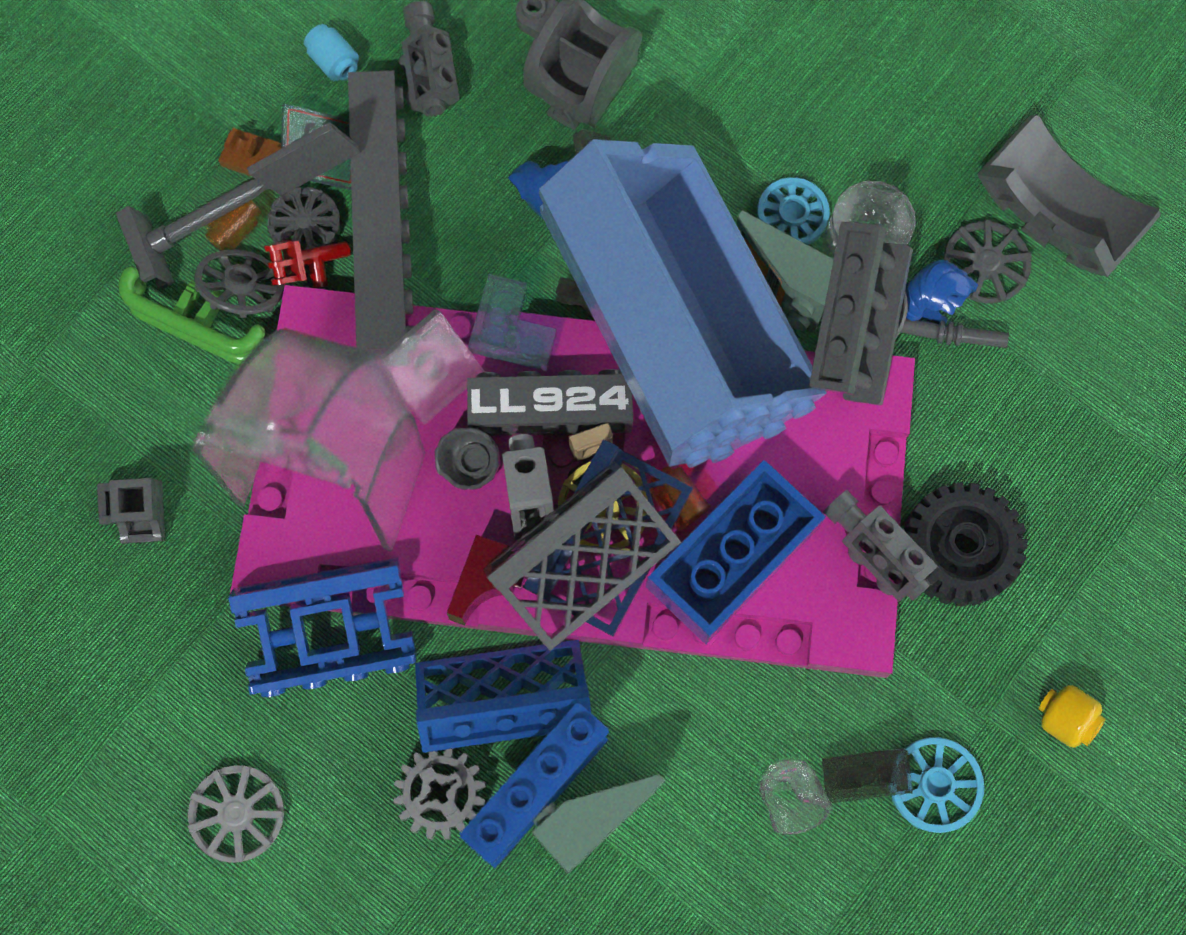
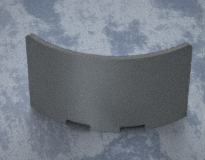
(1063, 201)

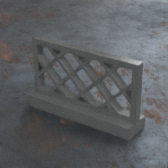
(558, 528)

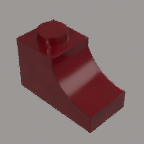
(473, 583)

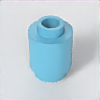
(331, 52)

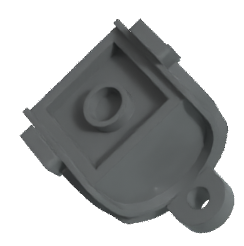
(575, 58)

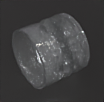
(872, 203)

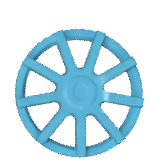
(938, 786)

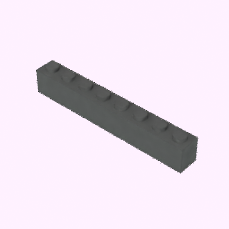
(376, 211)

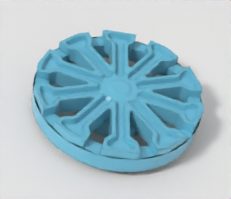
(794, 209)

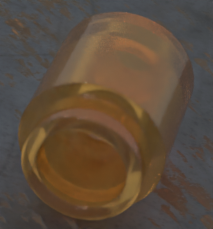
(233, 227)

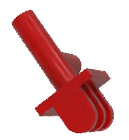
(296, 259)

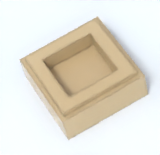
(587, 442)

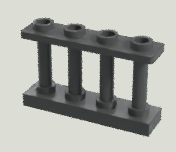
(861, 314)

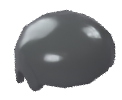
(467, 458)

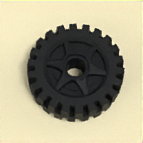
(990, 529)

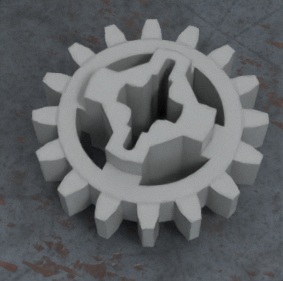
(422, 805)

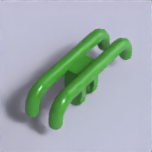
(178, 321)

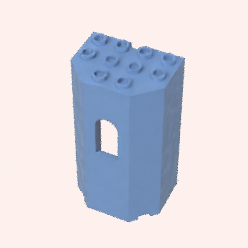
(677, 298)

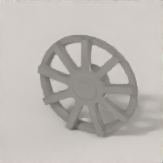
(235, 813)

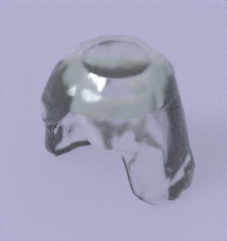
(809, 805)

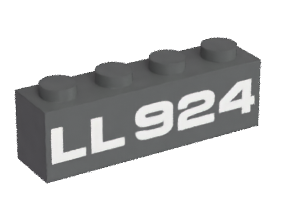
(549, 403)

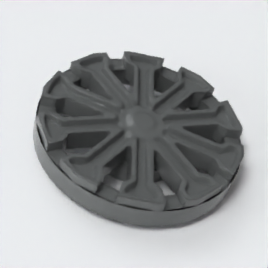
(304, 221)

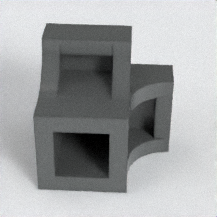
(134, 507)

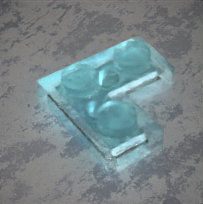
(501, 333)

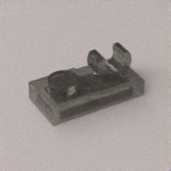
(867, 775)

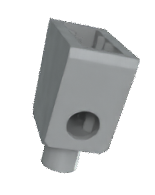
(526, 484)

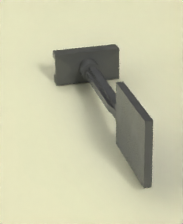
(279, 171)

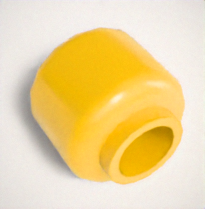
(1071, 716)

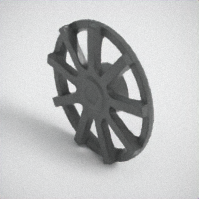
(989, 261)
(238, 281)

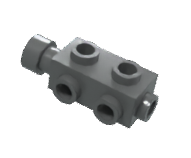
(427, 62)
(887, 548)

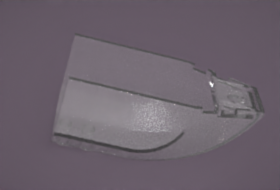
(318, 414)

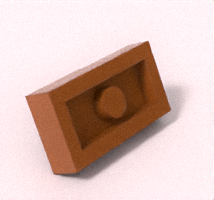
(245, 149)

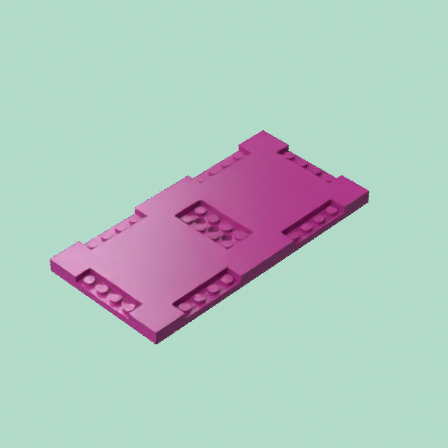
(808, 615)

